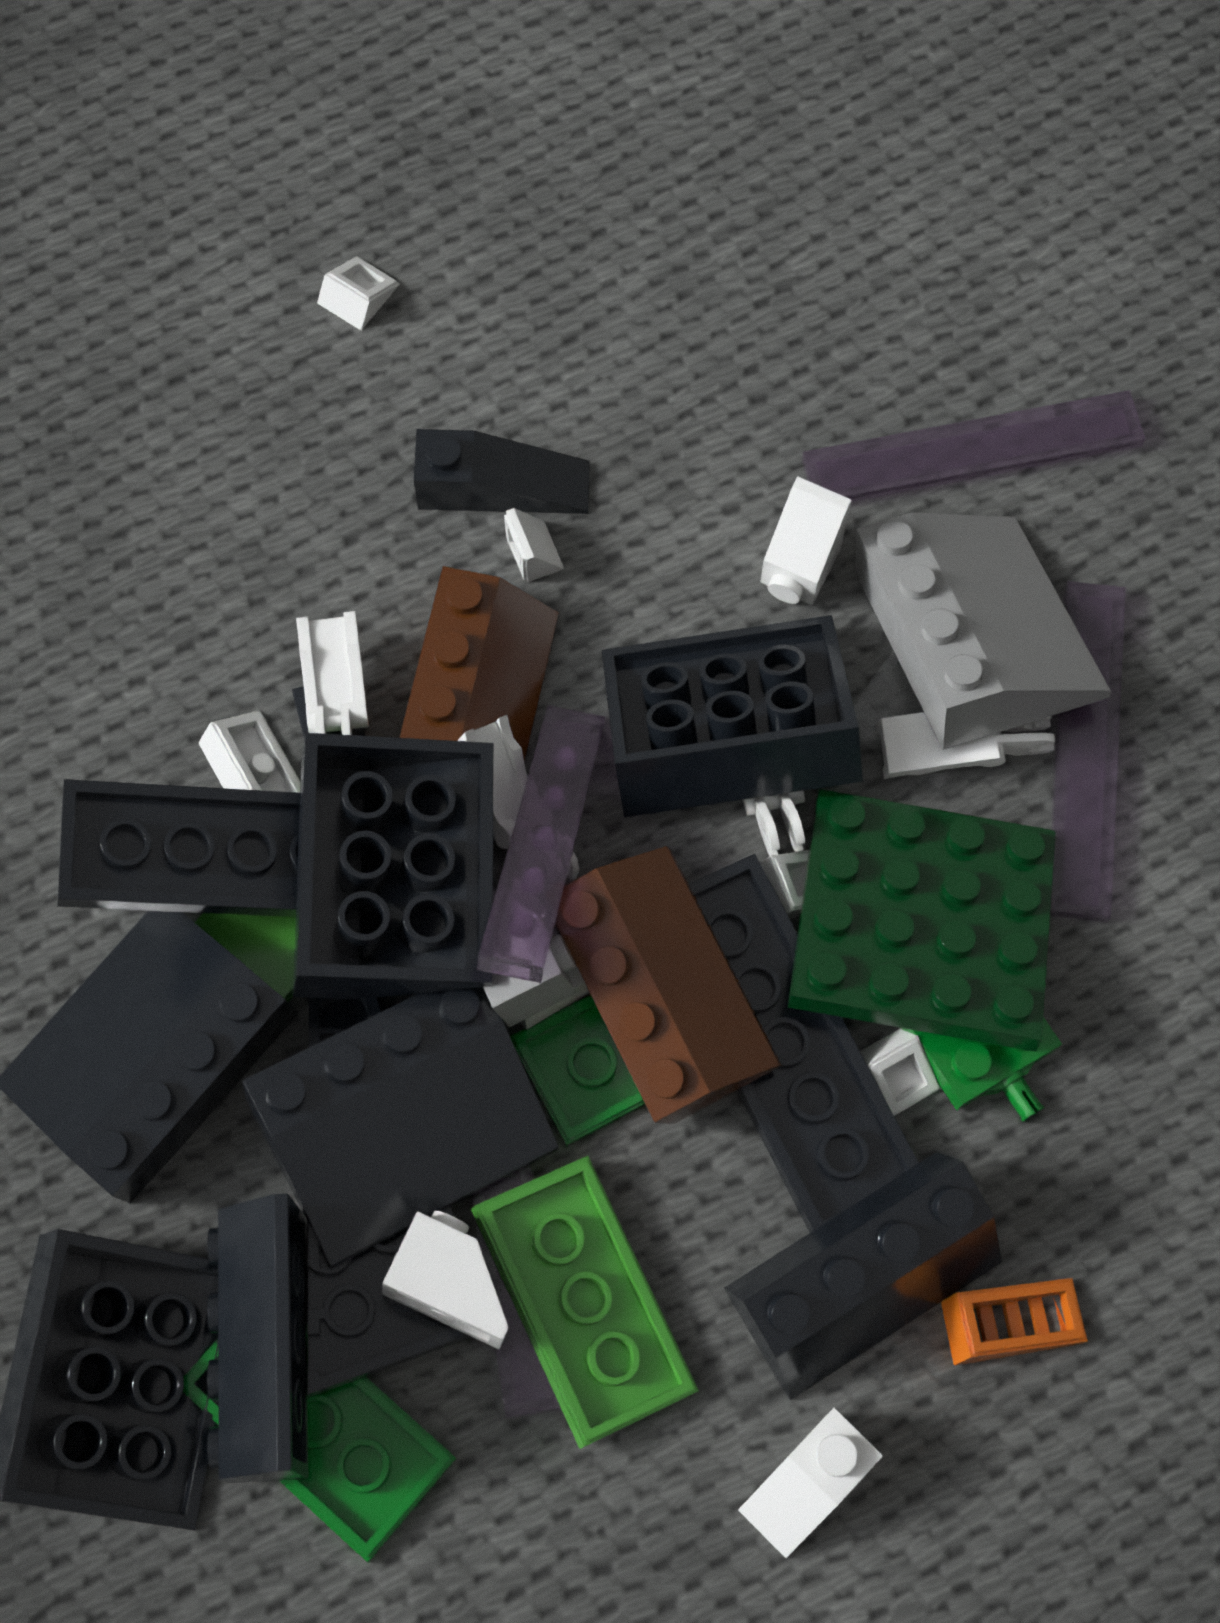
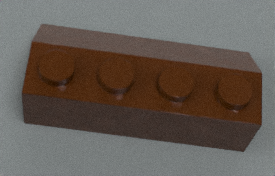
(480, 659)
(663, 985)

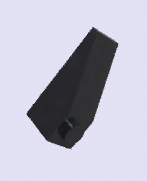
(495, 474)

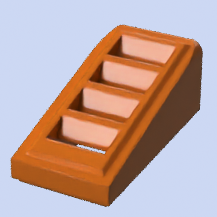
(963, 1328)

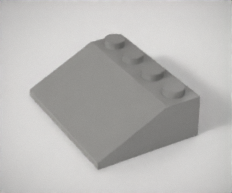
(974, 623)

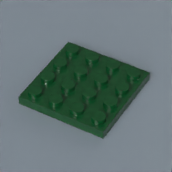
(925, 920)

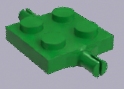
(978, 1069)

